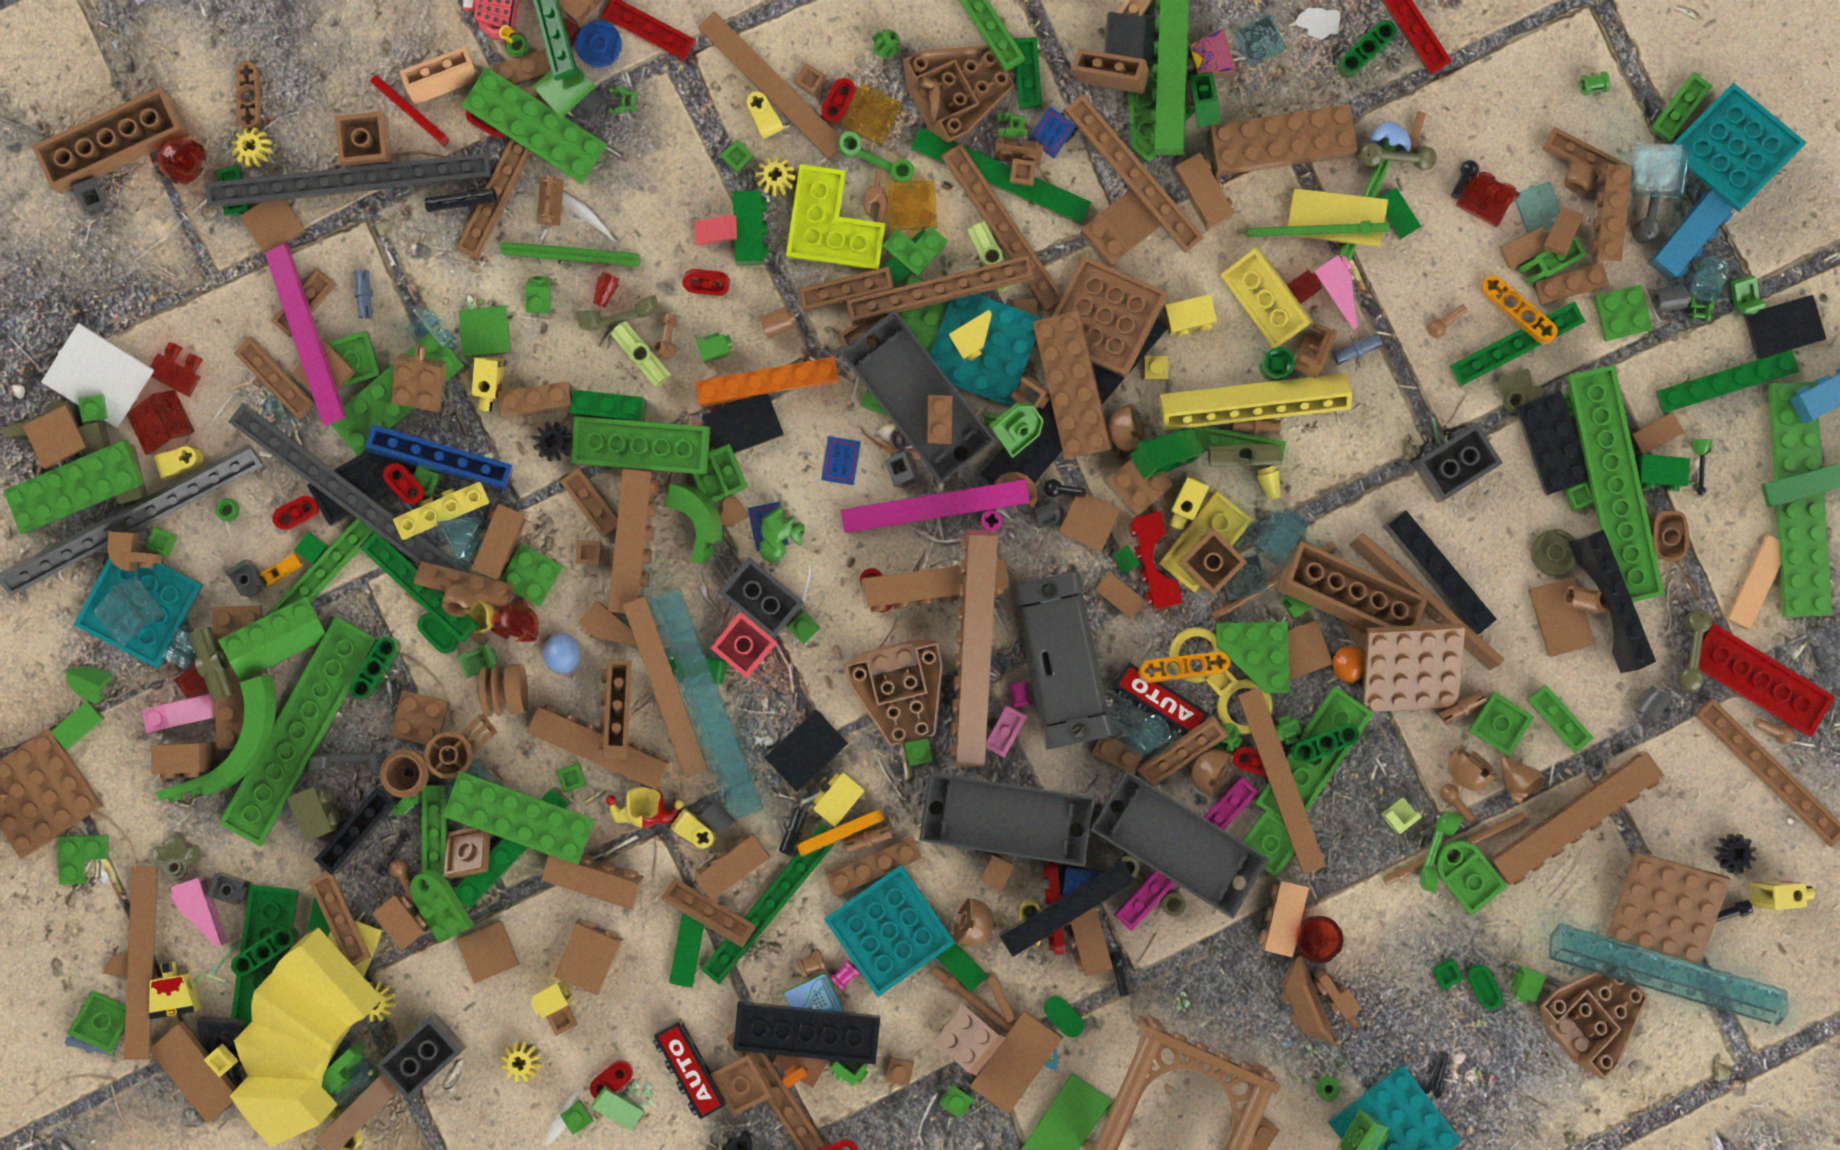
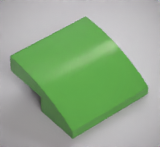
(564, 93)
(722, 475)

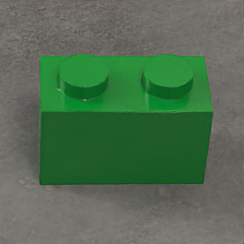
(1205, 99)
(1663, 471)

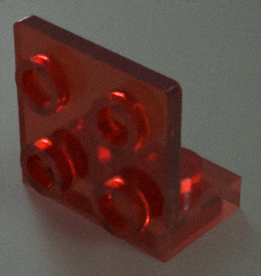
(1487, 198)
(159, 420)

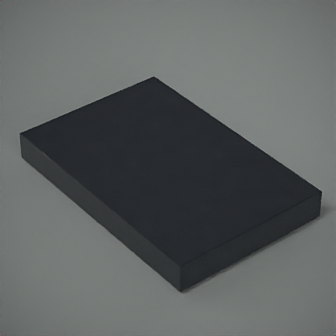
(1131, 36)
(1785, 327)
(744, 424)
(806, 750)

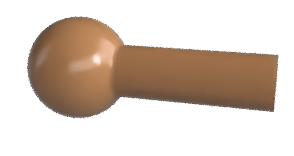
(1416, 130)
(1437, 327)
(1783, 734)
(1450, 793)
(398, 868)

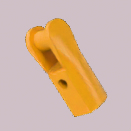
(283, 567)

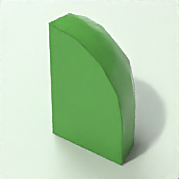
(1293, 606)
(88, 682)

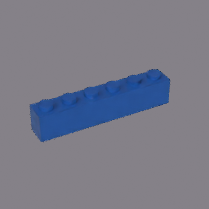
(439, 457)

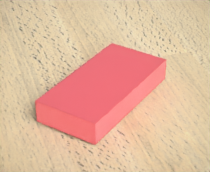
(715, 230)

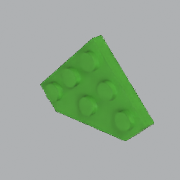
(1140, 124)
(1258, 651)

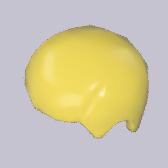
(483, 614)

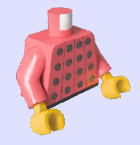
(494, 17)

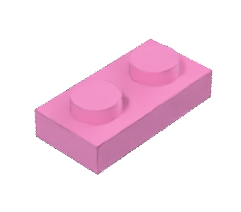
(1005, 731)

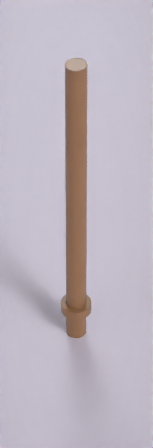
(1400, 874)

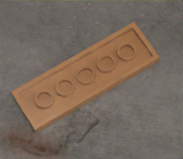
(1072, 385)
(230, 710)

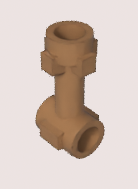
(664, 346)

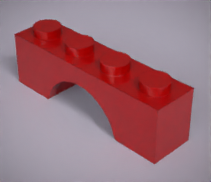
(1161, 590)

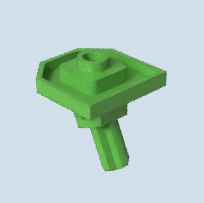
(1015, 426)

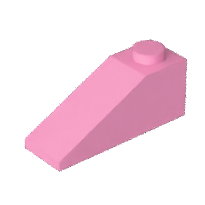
(1339, 284)
(178, 713)
(199, 909)

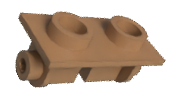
(1007, 149)
(550, 200)

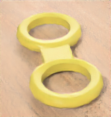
(1222, 684)

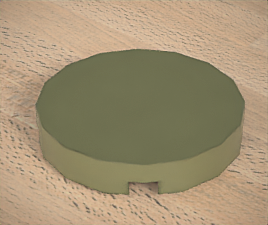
(1553, 553)

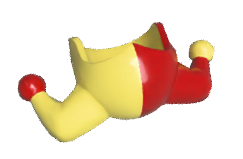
(643, 808)

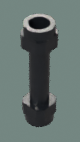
(1741, 908)

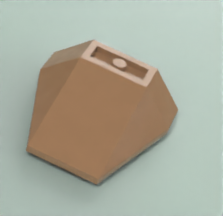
(968, 83)
(899, 688)
(1594, 1020)

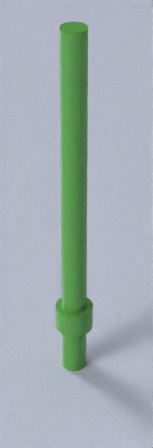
(1364, 228)

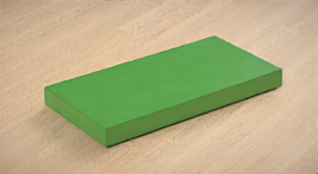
(1069, 1117)

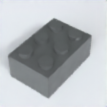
(1457, 463)
(762, 598)
(421, 1056)

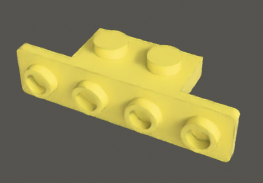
(446, 508)

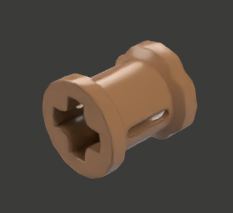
(811, 964)

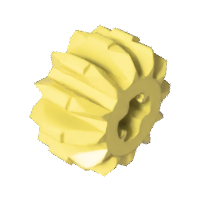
(246, 155)
(770, 170)
(385, 1004)
(517, 1069)

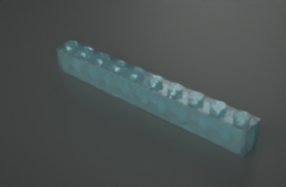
(707, 703)
(1668, 974)

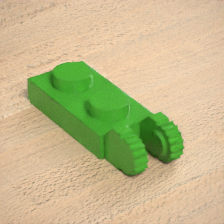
(1550, 262)

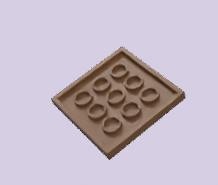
(1114, 313)
(1413, 667)
(43, 794)
(1668, 907)

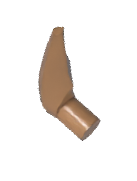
(934, 94)

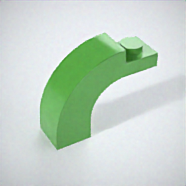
(703, 515)

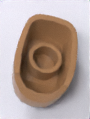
(1671, 535)

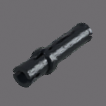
(486, 196)

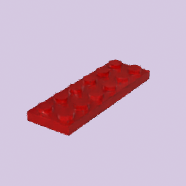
(1763, 681)

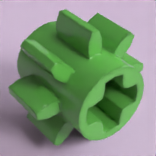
(886, 43)
(1288, 729)
(1232, 741)

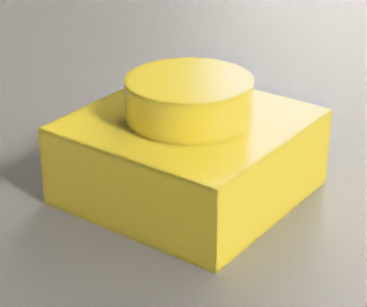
(1155, 367)
(221, 1060)

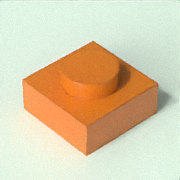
(794, 1074)

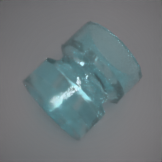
(1709, 279)
(181, 651)
(1148, 735)

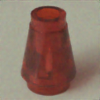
(605, 289)

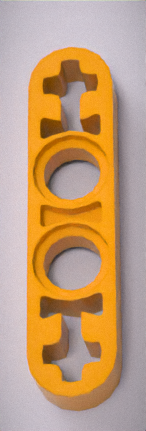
(1522, 306)
(1184, 667)
(840, 832)

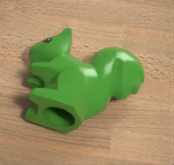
(776, 529)

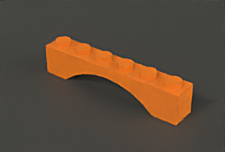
(765, 381)

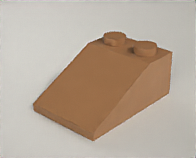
(1119, 229)

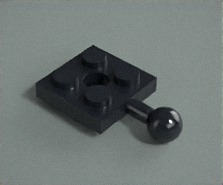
(210, 1033)

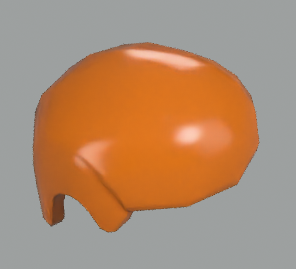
(1349, 664)

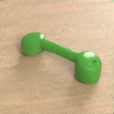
(850, 147)
(1448, 825)

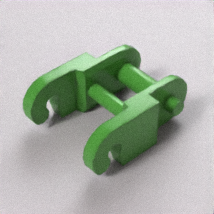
(622, 109)
(1012, 119)
(1708, 308)
(407, 804)

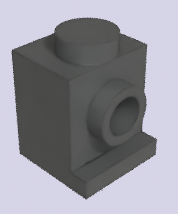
(89, 188)
(895, 464)
(254, 582)
(238, 888)

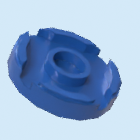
(598, 44)

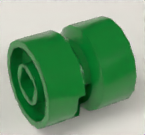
(1276, 364)

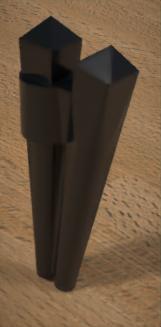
(1436, 1078)

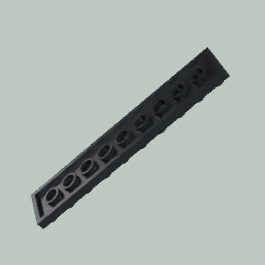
(1045, 448)

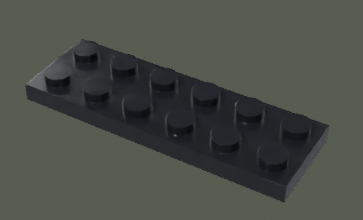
(806, 1032)

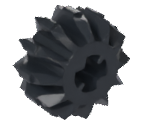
(548, 434)
(1727, 855)

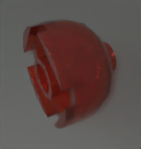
(180, 159)
(516, 621)
(1319, 939)

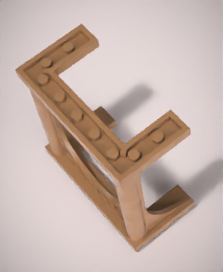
(1150, 1045)

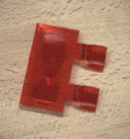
(174, 375)

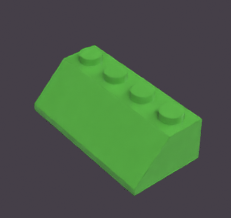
(272, 638)

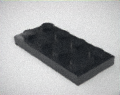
(1552, 442)
(365, 473)

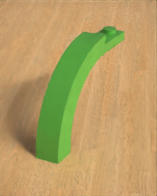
(255, 734)

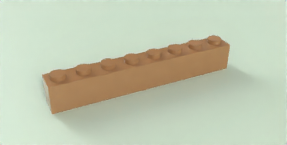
(1576, 817)

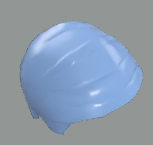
(1395, 134)
(561, 653)

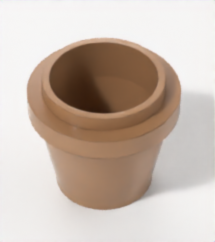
(394, 774)

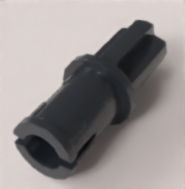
(793, 831)

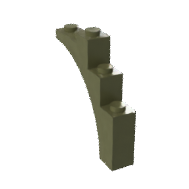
(95, 438)

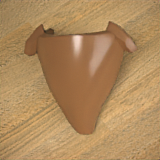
(1520, 779)

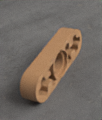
(254, 78)

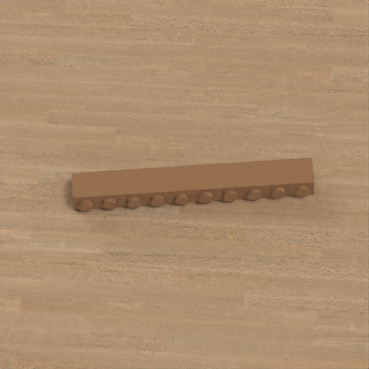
(975, 647)

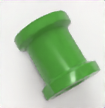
(1595, 83)

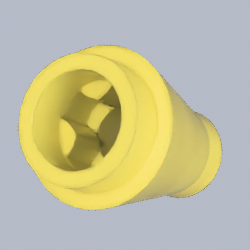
(1269, 480)

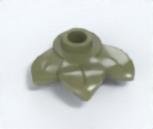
(1518, 387)
(175, 853)

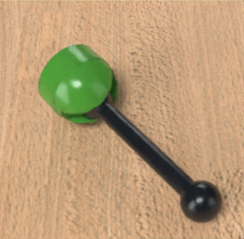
(1702, 447)

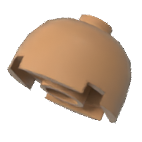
(1125, 428)
(448, 754)
(1210, 770)
(1470, 770)
(975, 923)

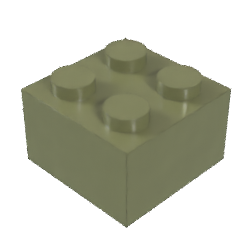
(315, 812)

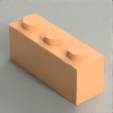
(439, 75)
(1283, 917)

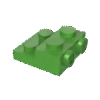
(340, 1072)

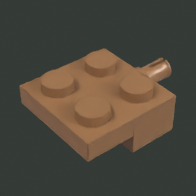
(418, 380)
(1339, 997)

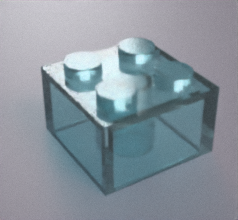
(1658, 170)
(1280, 536)

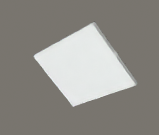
(97, 367)

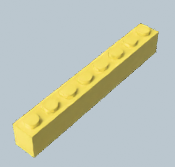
(1255, 401)

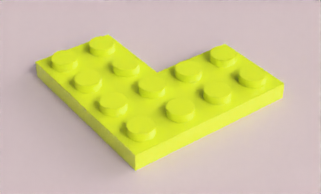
(820, 232)

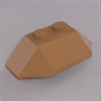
(1305, 1002)

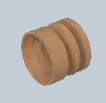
(498, 690)

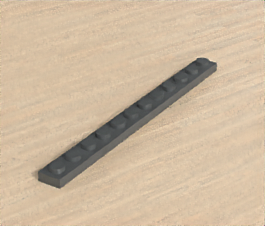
(348, 180)
(337, 487)
(130, 519)

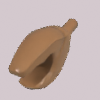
(876, 194)

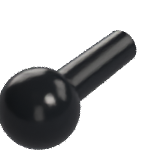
(1468, 170)
(1054, 488)
(1118, 962)

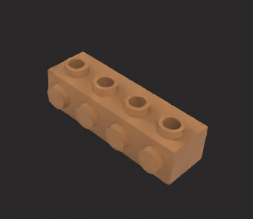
(1612, 212)
(617, 703)
(595, 879)

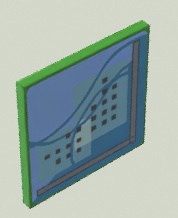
(814, 994)

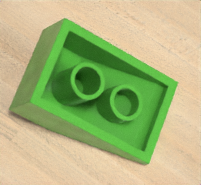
(1364, 1133)

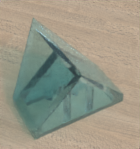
(463, 537)

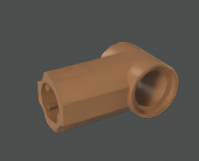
(1585, 599)

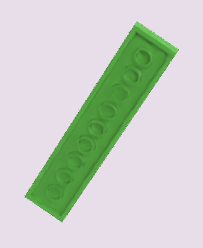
(1615, 478)
(1801, 521)
(298, 731)

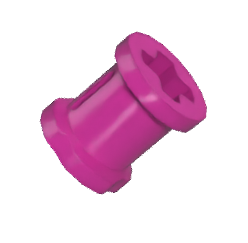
(986, 515)
(1020, 694)
(845, 975)

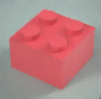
(744, 645)

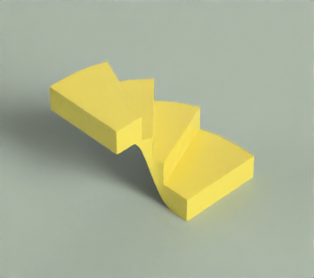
(293, 1034)

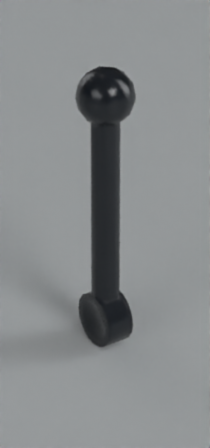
(405, 837)

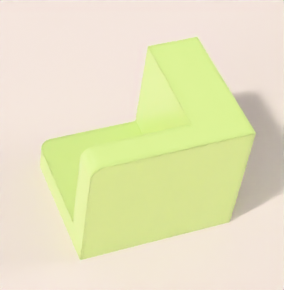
(1400, 816)

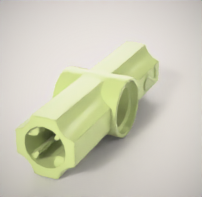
(985, 244)
(650, 365)

